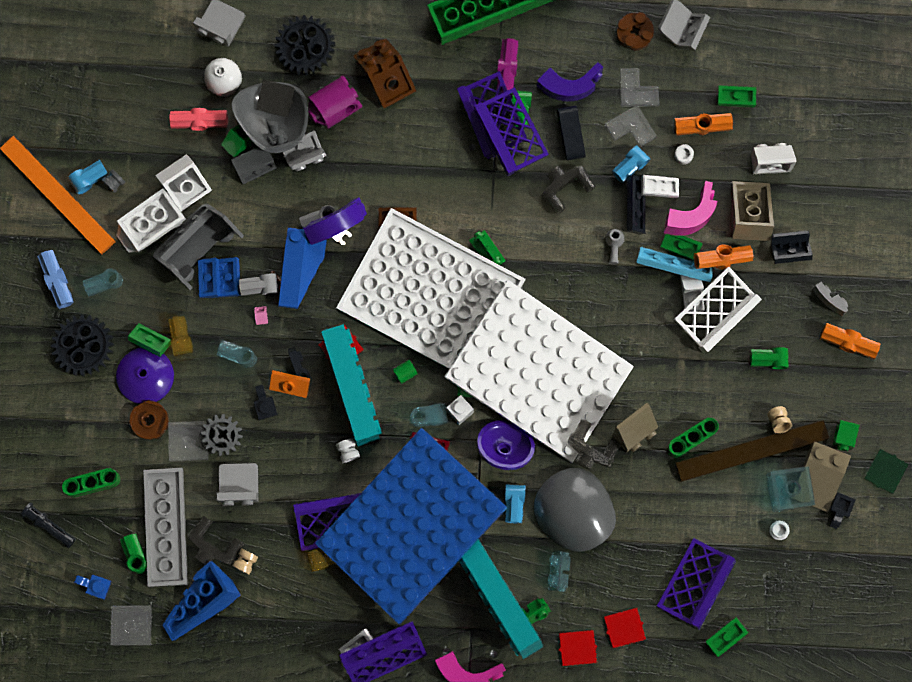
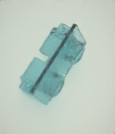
(559, 561)

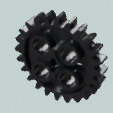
(321, 40)
(91, 360)

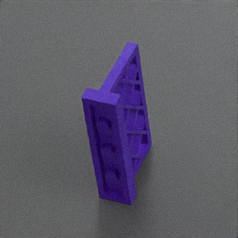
(469, 102)
(496, 139)
(320, 506)
(710, 594)
(384, 646)

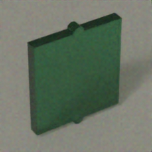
(886, 471)

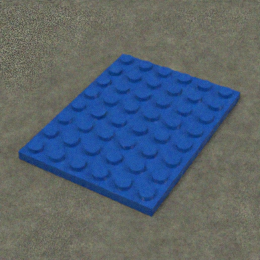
(411, 525)

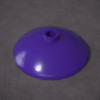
(153, 385)
(507, 438)

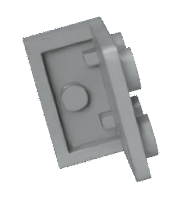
(219, 22)
(683, 26)
(305, 152)
(238, 484)

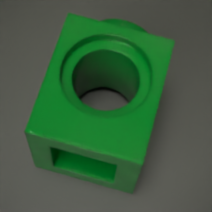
(845, 435)

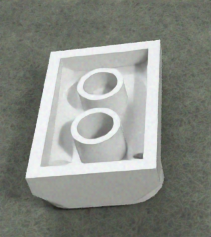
(149, 222)

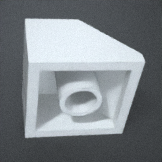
(772, 158)
(183, 182)

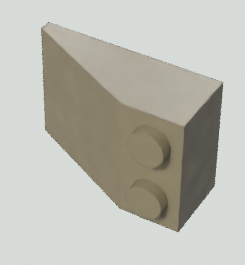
(751, 211)
(636, 428)
(826, 472)

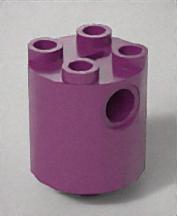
(333, 103)

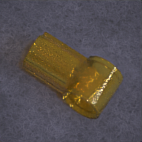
(181, 341)
(319, 560)

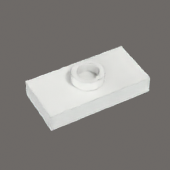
(659, 186)

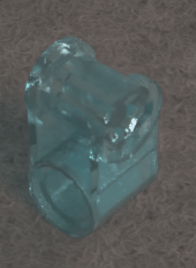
(433, 415)

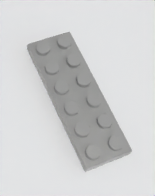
(165, 527)

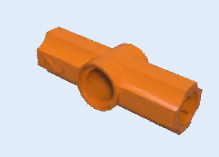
(715, 123)
(723, 257)
(850, 341)

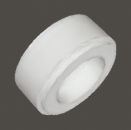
(684, 154)

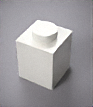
(460, 410)

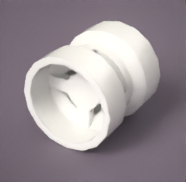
(348, 450)

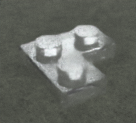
(634, 94)
(633, 122)

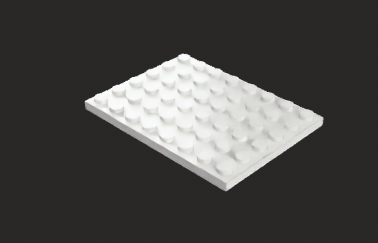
(423, 288)
(538, 370)

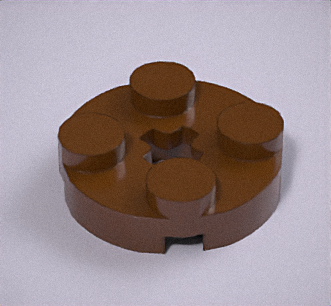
(637, 21)
(154, 430)

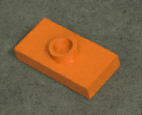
(289, 384)

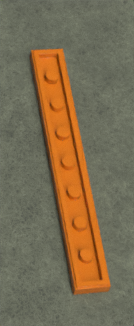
(57, 195)

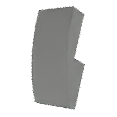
(834, 303)

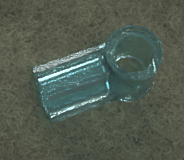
(101, 282)
(235, 353)

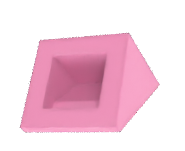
(261, 315)

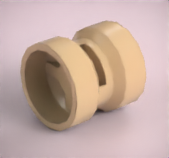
(779, 419)
(243, 565)

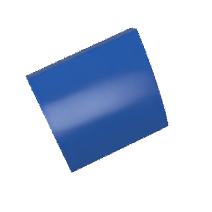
(219, 277)

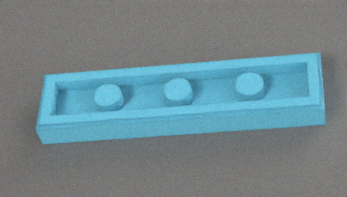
(673, 264)

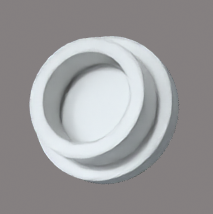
(779, 530)

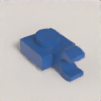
(96, 586)

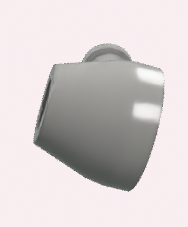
(614, 244)

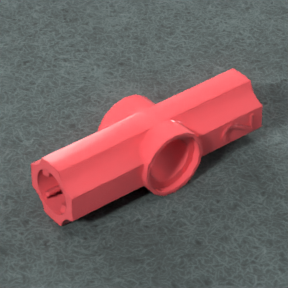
(199, 119)

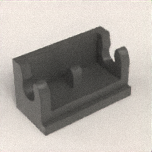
(253, 164)

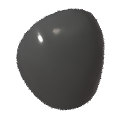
(269, 130)
(575, 510)

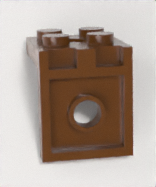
(382, 65)

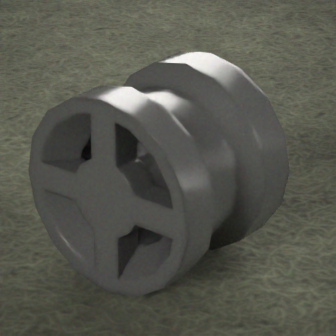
(113, 181)

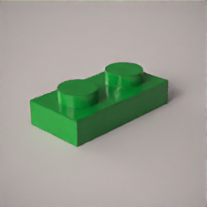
(736, 96)
(681, 246)
(149, 340)
(726, 637)

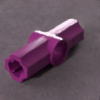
(507, 63)

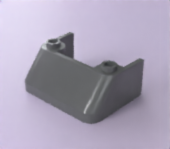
(193, 241)

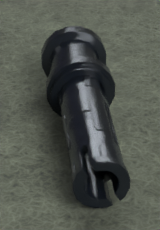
(40, 520)

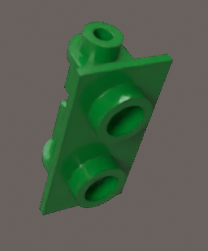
(485, 247)
(538, 610)

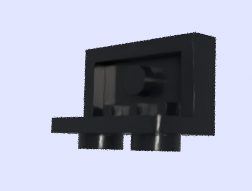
(791, 247)

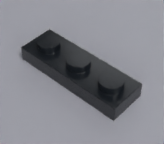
(635, 206)

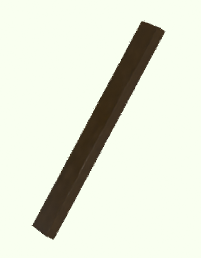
(752, 451)

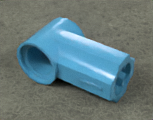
(633, 161)
(84, 179)
(514, 501)

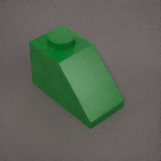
(236, 141)

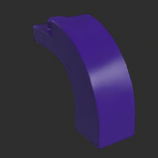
(569, 90)
(335, 222)

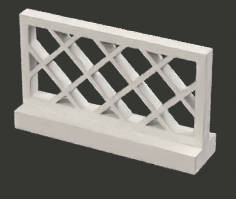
(729, 321)

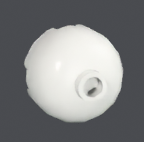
(222, 77)

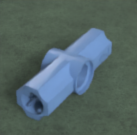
(55, 279)

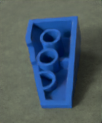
(299, 267)
(205, 597)

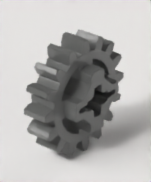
(215, 429)

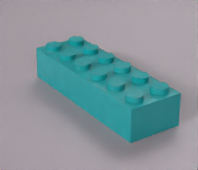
(349, 381)
(502, 602)

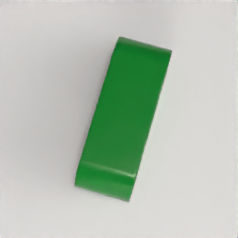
(686, 444)
(81, 482)

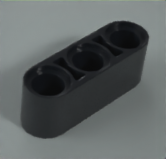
(571, 133)

